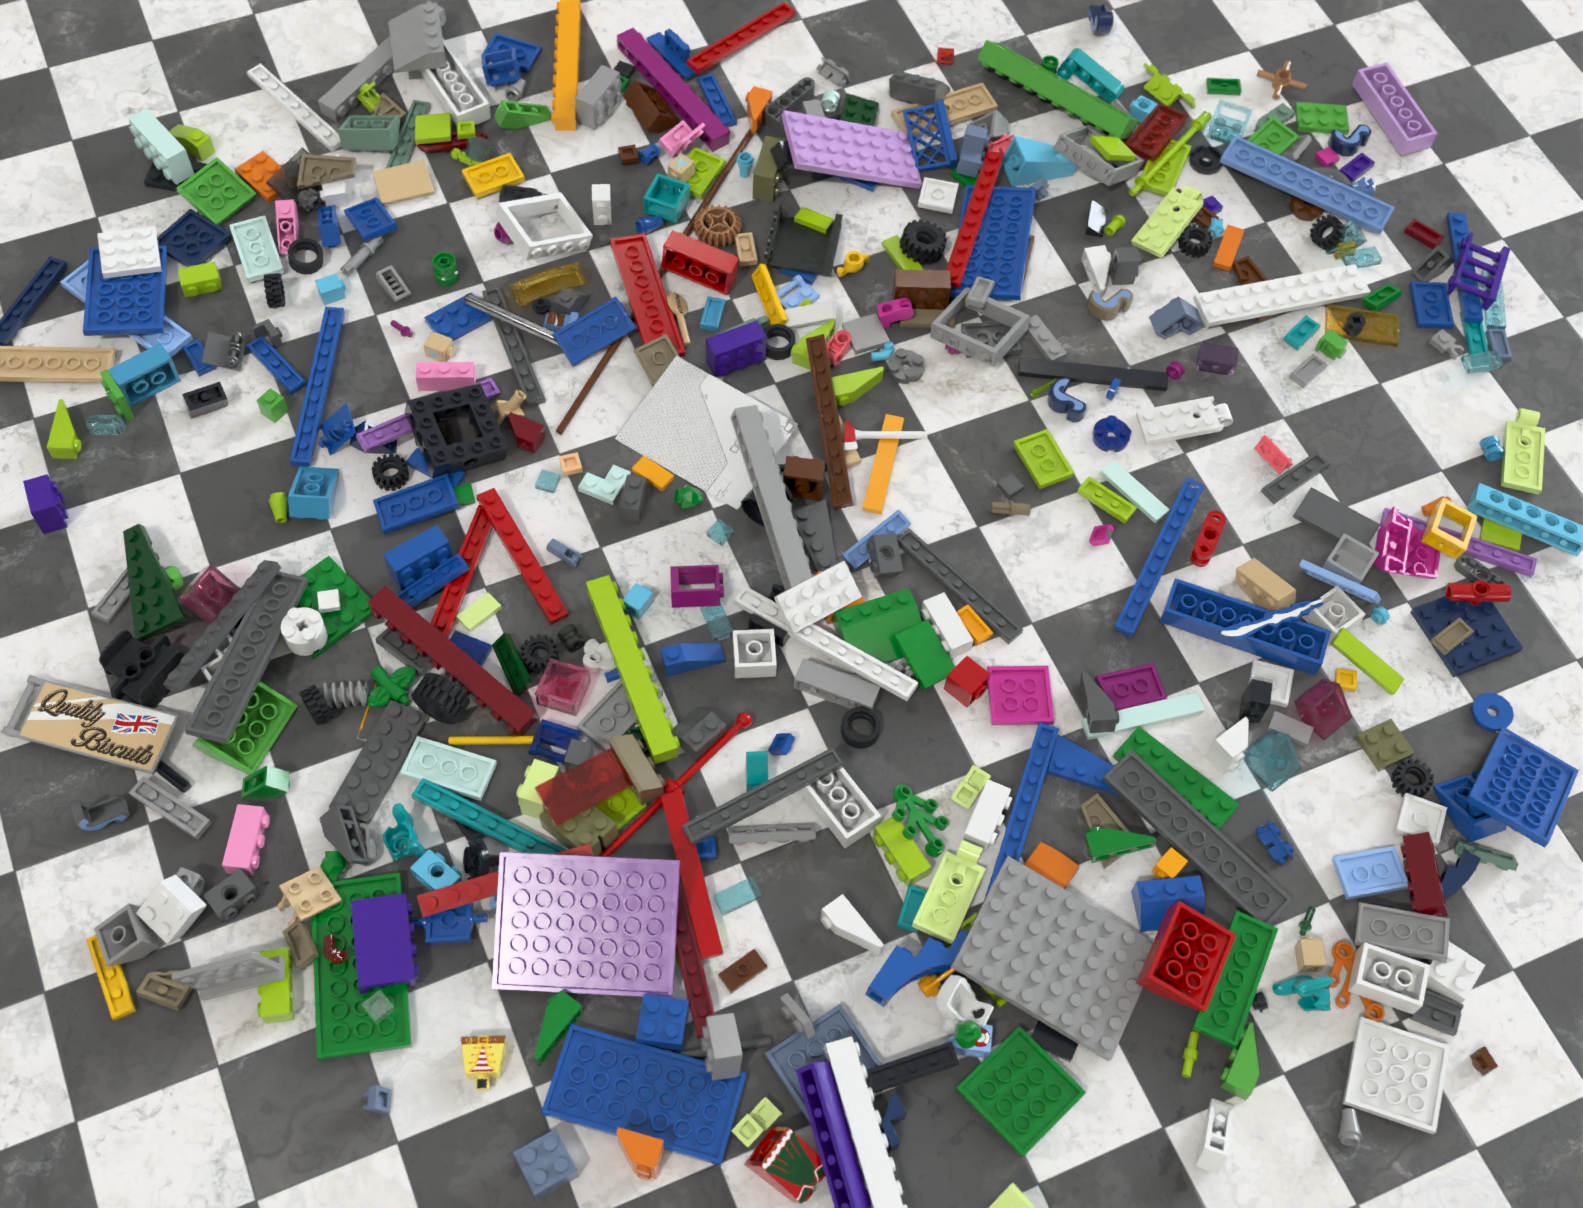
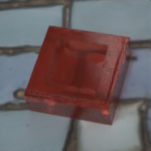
(945, 56)

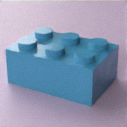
(145, 374)

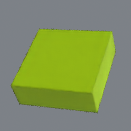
(466, 129)

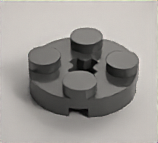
(905, 357)

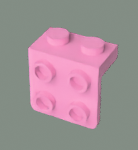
(679, 138)

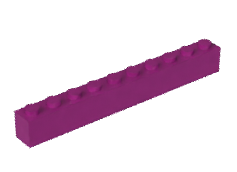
(673, 88)

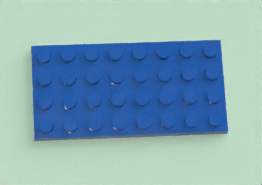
(1001, 242)
(643, 1089)

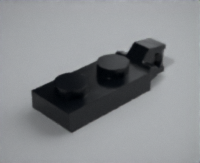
(511, 193)

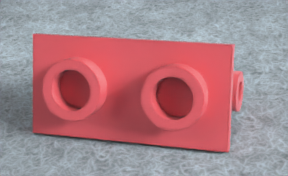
(1002, 144)
(1273, 454)

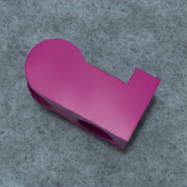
(895, 310)

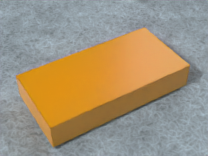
(653, 472)
(974, 624)

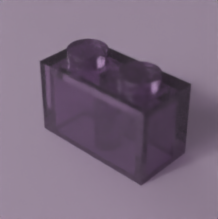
(1217, 358)

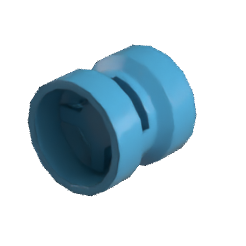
(1492, 449)

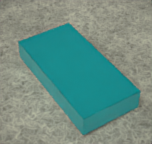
(911, 905)

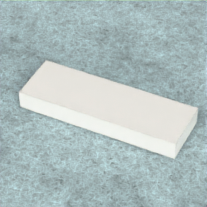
(810, 314)

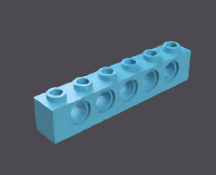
(1527, 519)

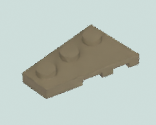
(324, 169)

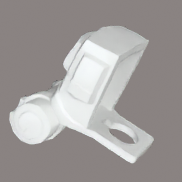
(957, 1003)

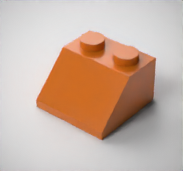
(641, 1152)

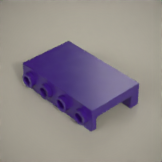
(383, 942)

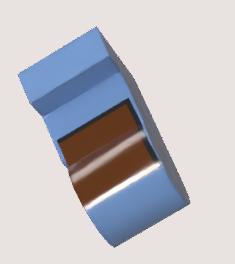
(557, 321)

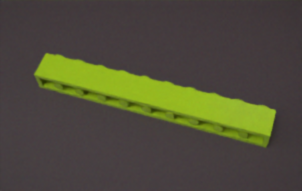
(632, 670)

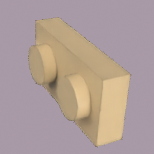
(746, 249)

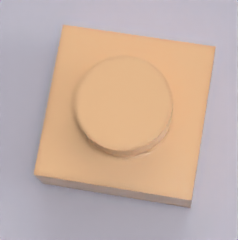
(570, 464)

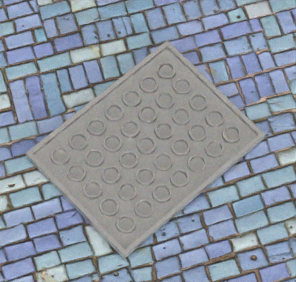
(1055, 958)

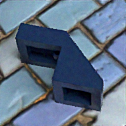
(894, 1114)

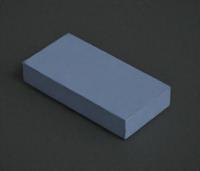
(1498, 341)

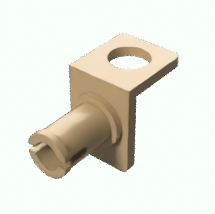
(513, 406)

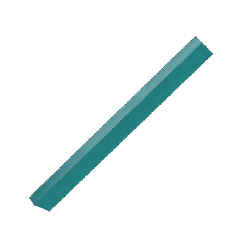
(482, 819)

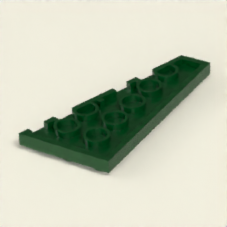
(150, 587)

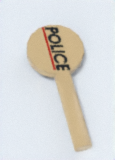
(679, 308)

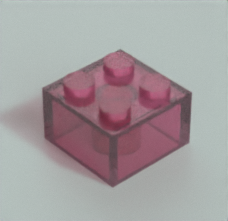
(208, 593)
(563, 687)

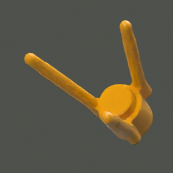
(930, 985)

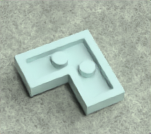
(605, 489)

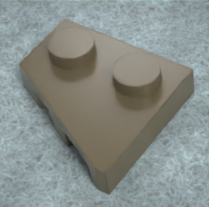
(388, 108)
(163, 990)

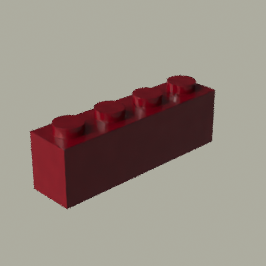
(1424, 875)

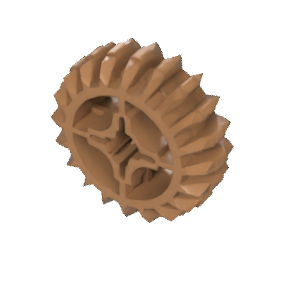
(718, 230)

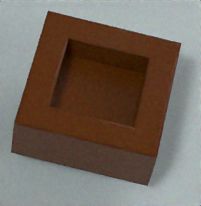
(628, 154)
(1483, 1061)

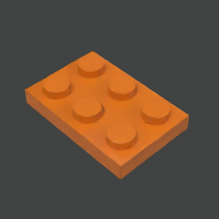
(257, 172)

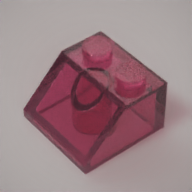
(1324, 708)

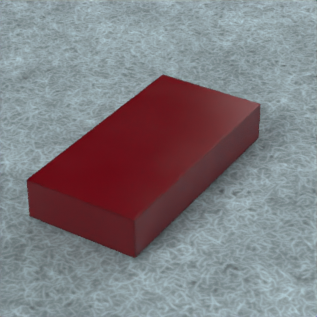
(1424, 234)

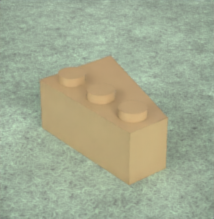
(1264, 586)

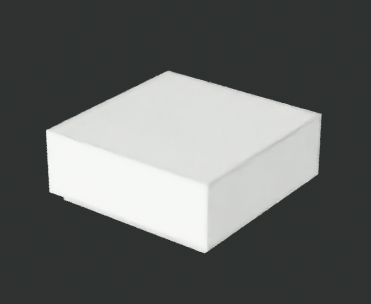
(329, 601)

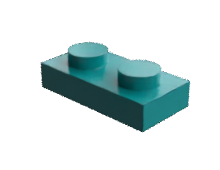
(1301, 332)

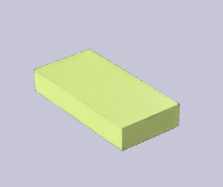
(479, 612)

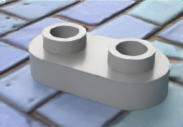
(368, 837)

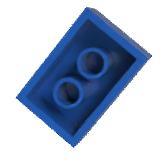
(417, 557)

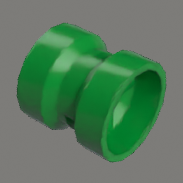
(1050, 63)

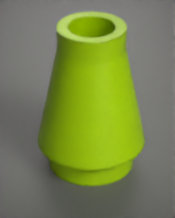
(279, 506)

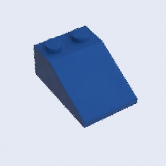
(1467, 819)

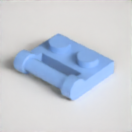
(798, 296)

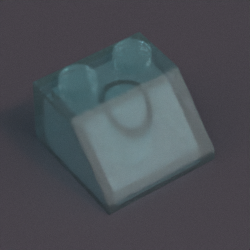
(1273, 759)

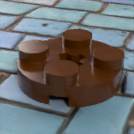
(1302, 212)

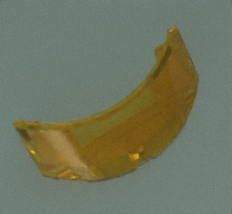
(547, 283)

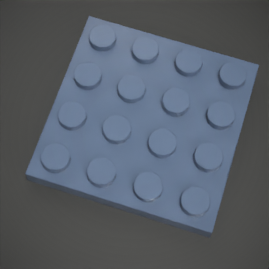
(799, 1051)

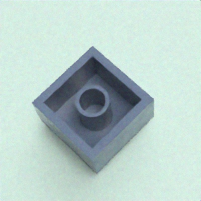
(546, 1164)

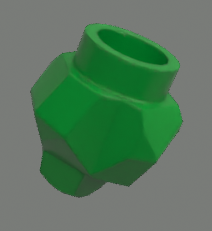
(688, 497)
(333, 865)
(967, 1034)

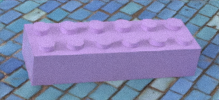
(1394, 109)

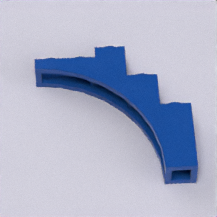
(904, 968)

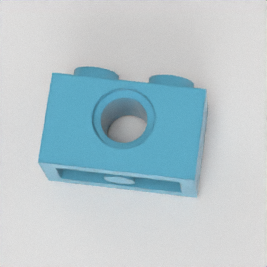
(431, 863)

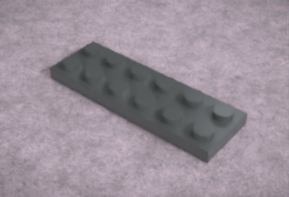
(380, 760)

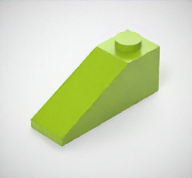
(194, 141)
(800, 351)
(854, 385)
(63, 438)

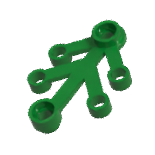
(904, 796)

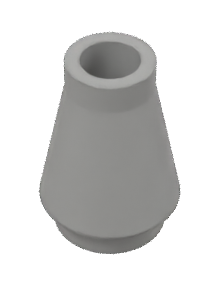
(515, 90)
(1349, 1128)

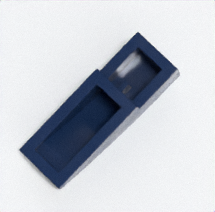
(1456, 876)

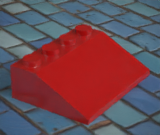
(1186, 957)

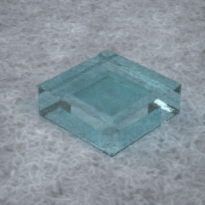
(547, 481)

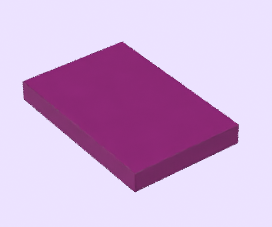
(1132, 686)

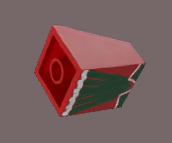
(787, 1164)

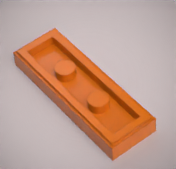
(1228, 248)

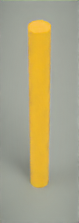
(489, 740)

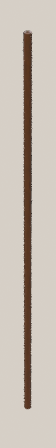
(687, 231)

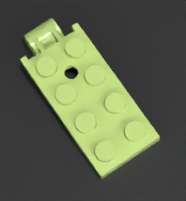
(1165, 224)
(1523, 463)
(948, 902)

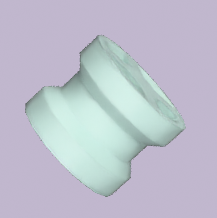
(830, 101)

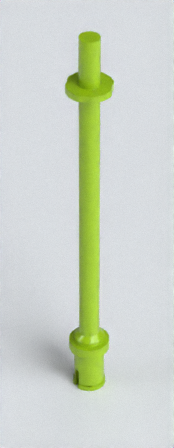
(1197, 125)

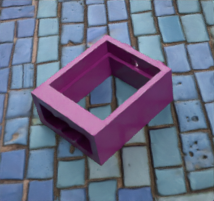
(696, 575)

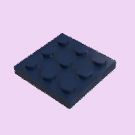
(193, 239)

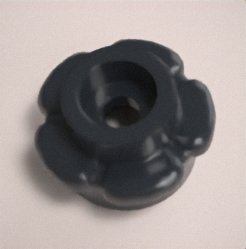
(541, 306)
(1259, 1002)

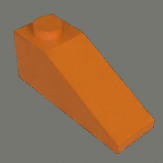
(757, 101)

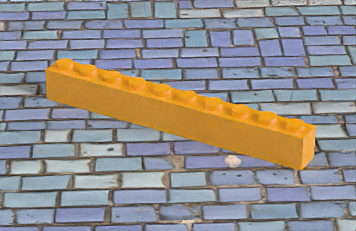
(567, 65)

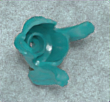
(402, 835)
(1313, 991)

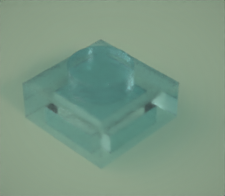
(720, 532)

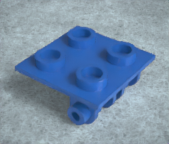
(337, 430)

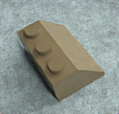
(639, 769)

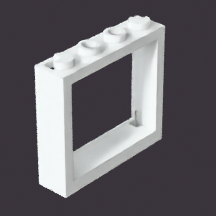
(510, 210)

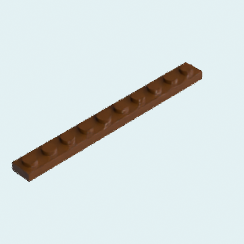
(829, 422)

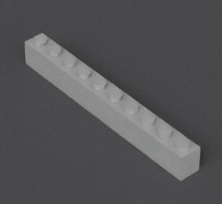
(374, 67)
(771, 496)

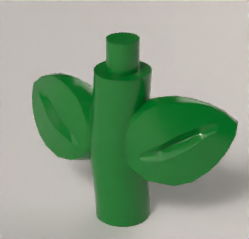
(391, 687)

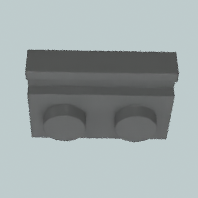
(1439, 1013)

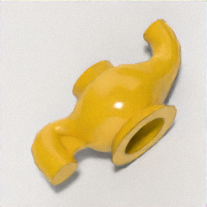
(853, 263)

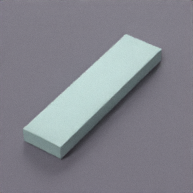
(1134, 491)

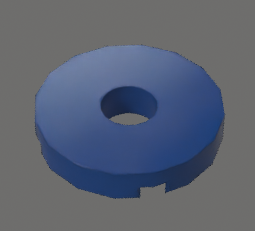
(1497, 703)

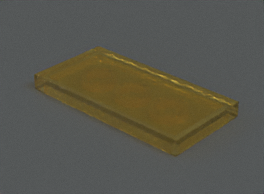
(1379, 326)

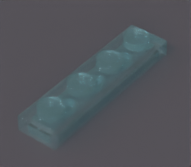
(1495, 316)

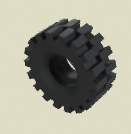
(924, 232)

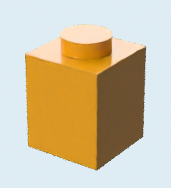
(1169, 865)

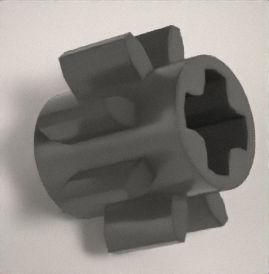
(309, 199)

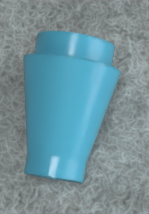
(745, 163)

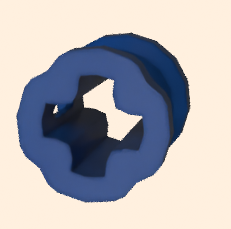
(649, 153)

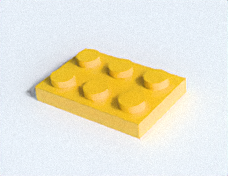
(492, 175)

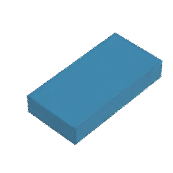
(712, 314)

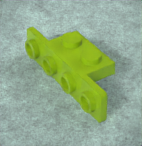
(1163, 90)

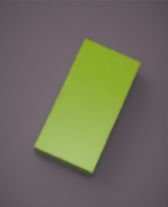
(814, 220)

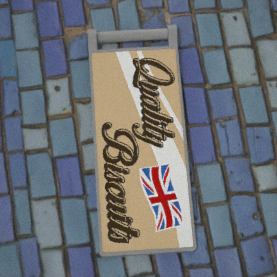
(93, 725)

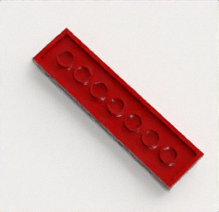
(645, 290)

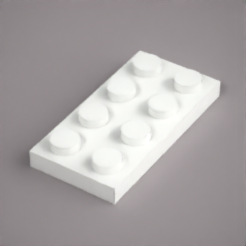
(817, 597)

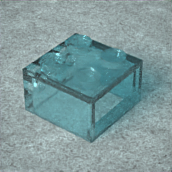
(1225, 128)

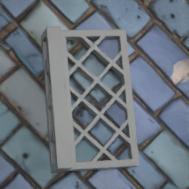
(232, 975)

